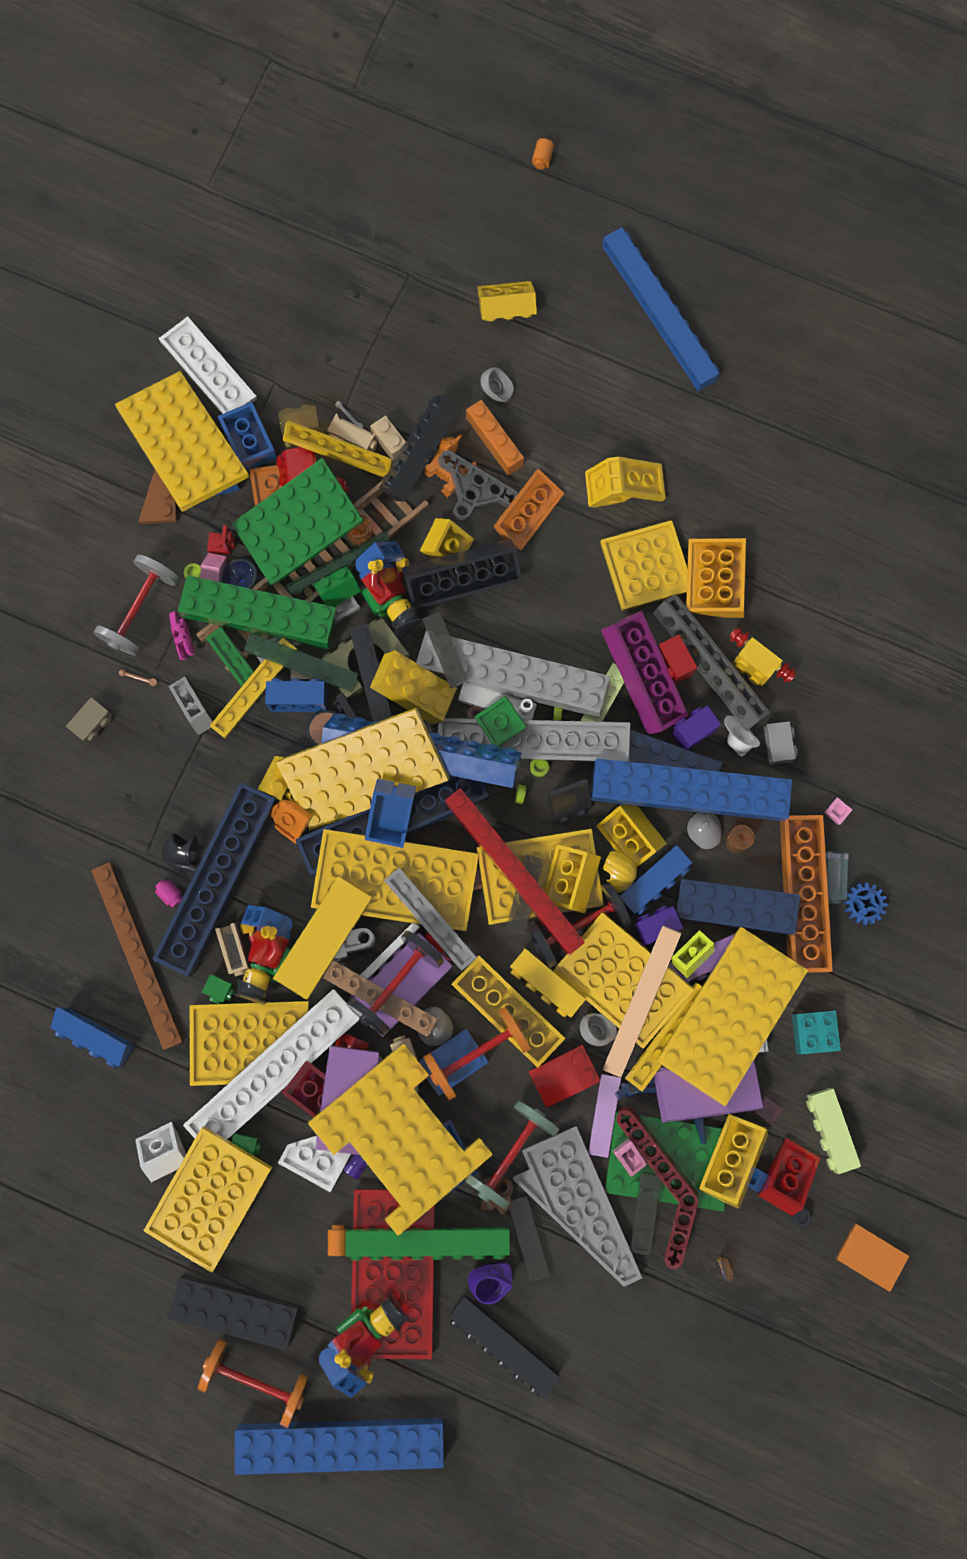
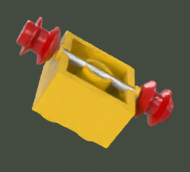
(758, 661)

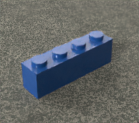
(654, 880)

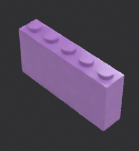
(413, 986)
(343, 1070)
(683, 1101)

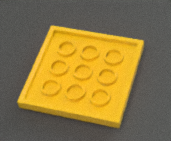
(646, 565)

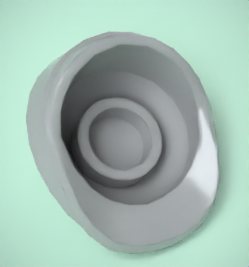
(497, 384)
(705, 830)
(443, 1029)
(597, 1029)

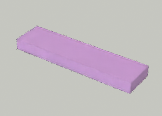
(604, 1116)

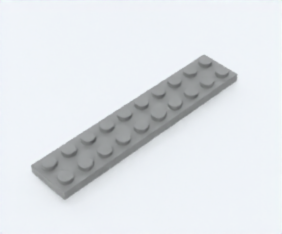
(554, 739)

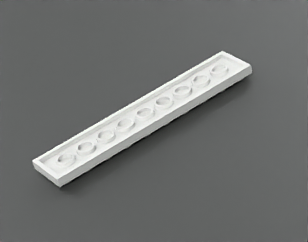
(274, 1067)

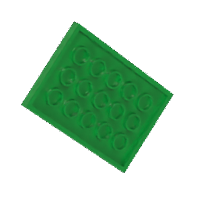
(297, 522)
(683, 1146)

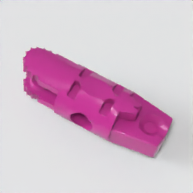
(181, 635)

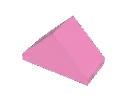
(213, 567)
(629, 1157)

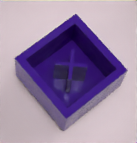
(695, 729)
(649, 927)

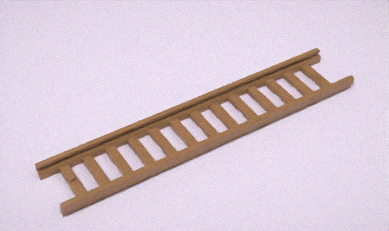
(370, 497)

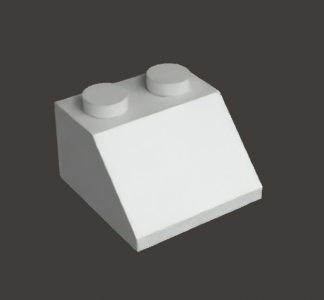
(160, 1152)

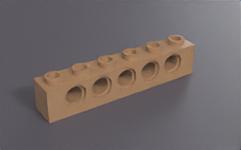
(370, 992)

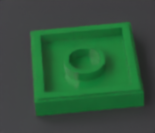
(500, 722)

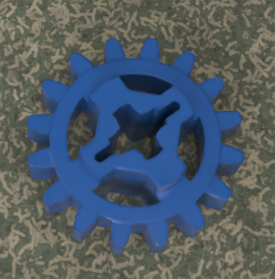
(869, 896)

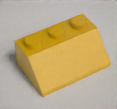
(507, 300)
(631, 833)
(571, 878)

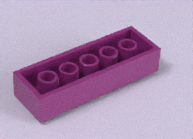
(644, 673)

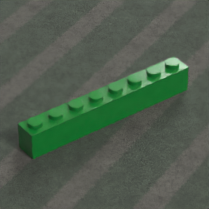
(428, 1242)

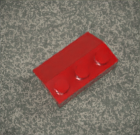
(294, 462)

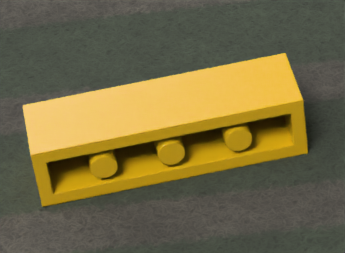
(547, 983)

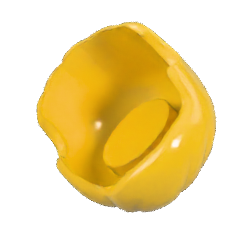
(621, 871)

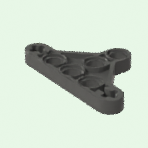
(465, 483)

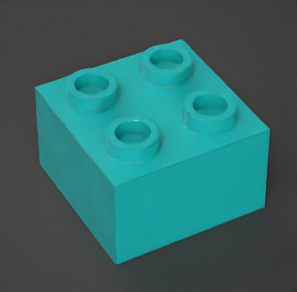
(816, 1032)

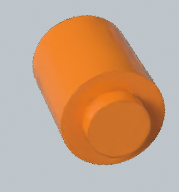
(542, 154)
(337, 1240)

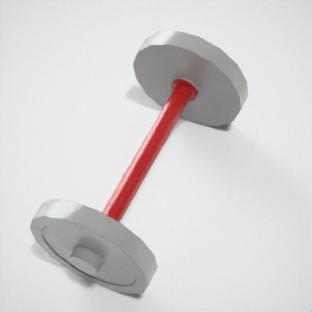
(155, 571)

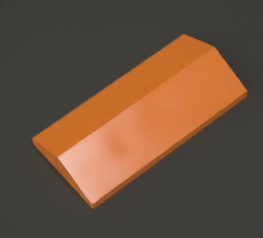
(528, 509)

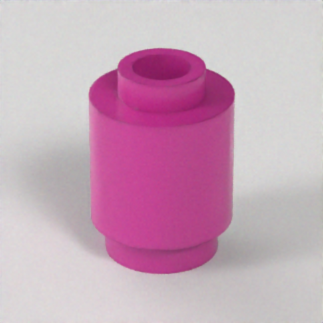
(168, 893)

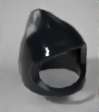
(180, 853)

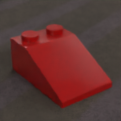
(564, 1076)
(790, 1177)

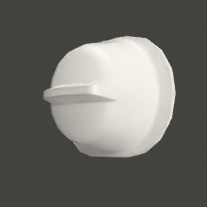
(738, 738)

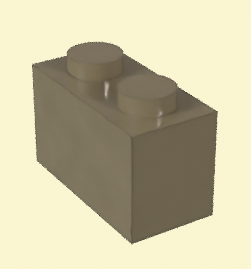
(89, 721)

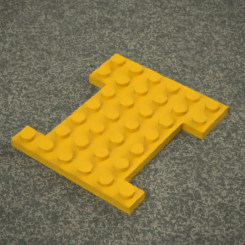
(398, 1137)

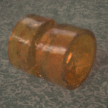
(360, 533)
(739, 838)

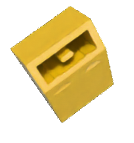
(274, 783)

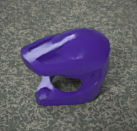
(489, 1280)

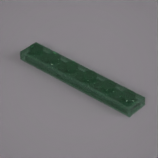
(332, 566)
(301, 662)

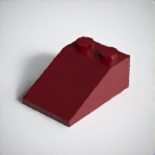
(306, 1088)

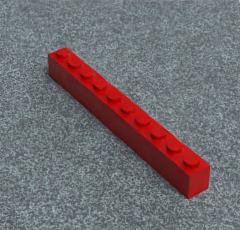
(514, 872)

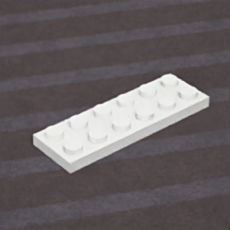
(206, 367)

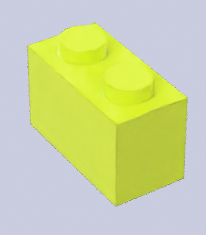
(693, 954)

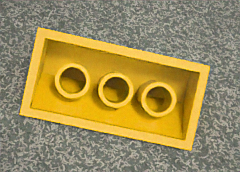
(734, 1161)

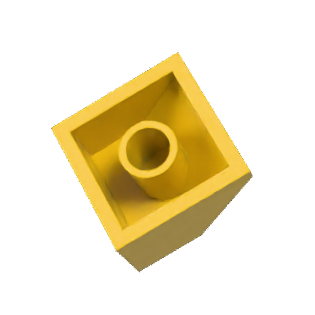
(445, 539)

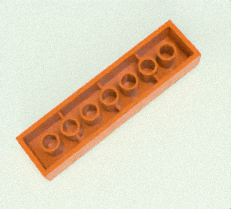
(807, 876)

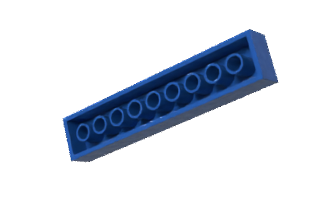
(459, 757)
(691, 790)
(339, 1446)

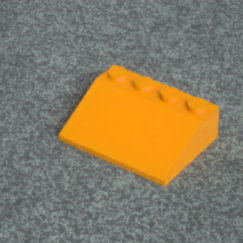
(716, 577)

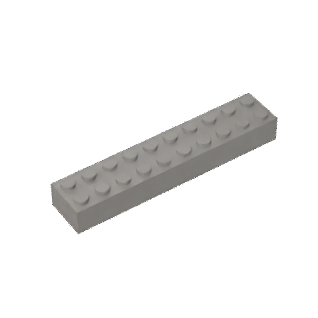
(524, 676)

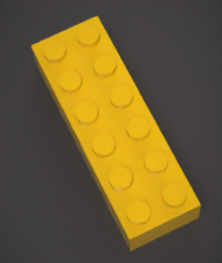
(490, 992)

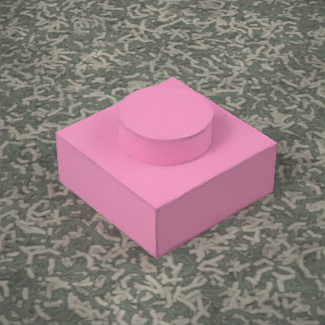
(838, 811)

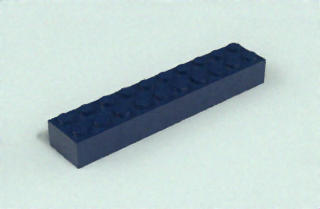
(426, 810)
(215, 880)

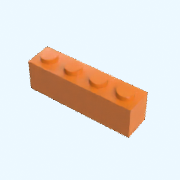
(494, 437)

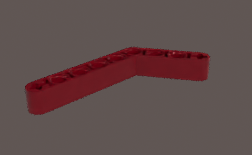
(666, 1177)

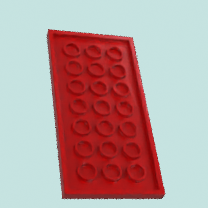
(406, 1279)

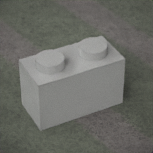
(780, 743)

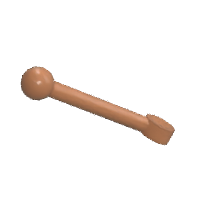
(152, 682)

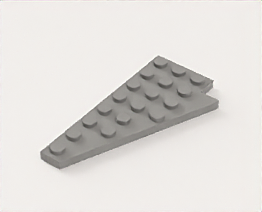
(570, 1191)

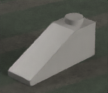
(191, 705)

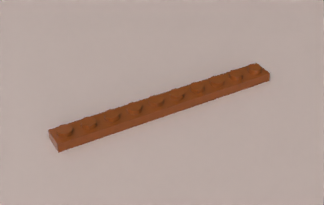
(137, 956)

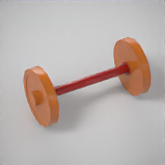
(441, 1075)
(213, 1365)

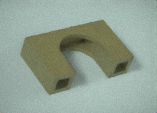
(382, 639)

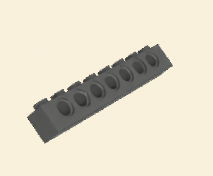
(712, 663)

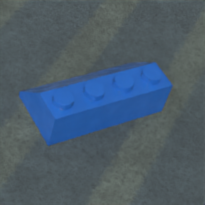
(91, 1036)

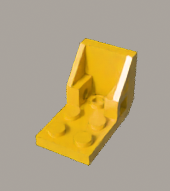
(622, 479)

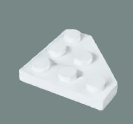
(314, 1165)

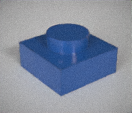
(757, 1180)

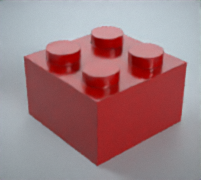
(677, 659)

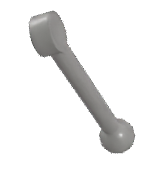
(338, 404)

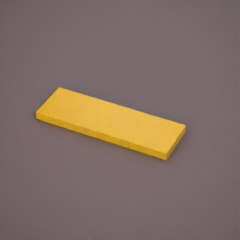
(322, 938)

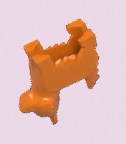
(445, 444)

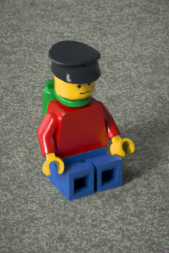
(385, 585)
(266, 951)
(358, 1342)

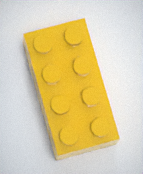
(413, 687)

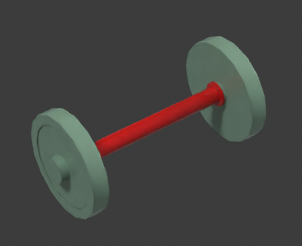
(536, 1119)

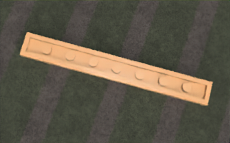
(641, 1001)

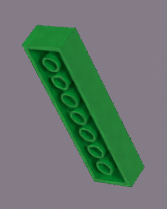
(257, 612)

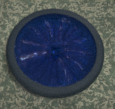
(240, 573)

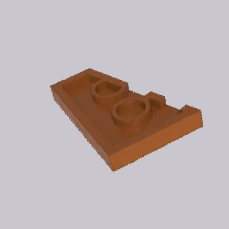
(159, 504)

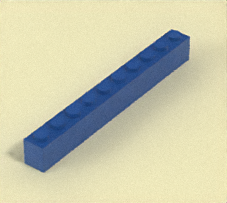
(660, 309)

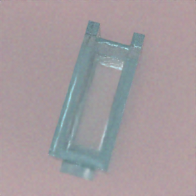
(837, 876)

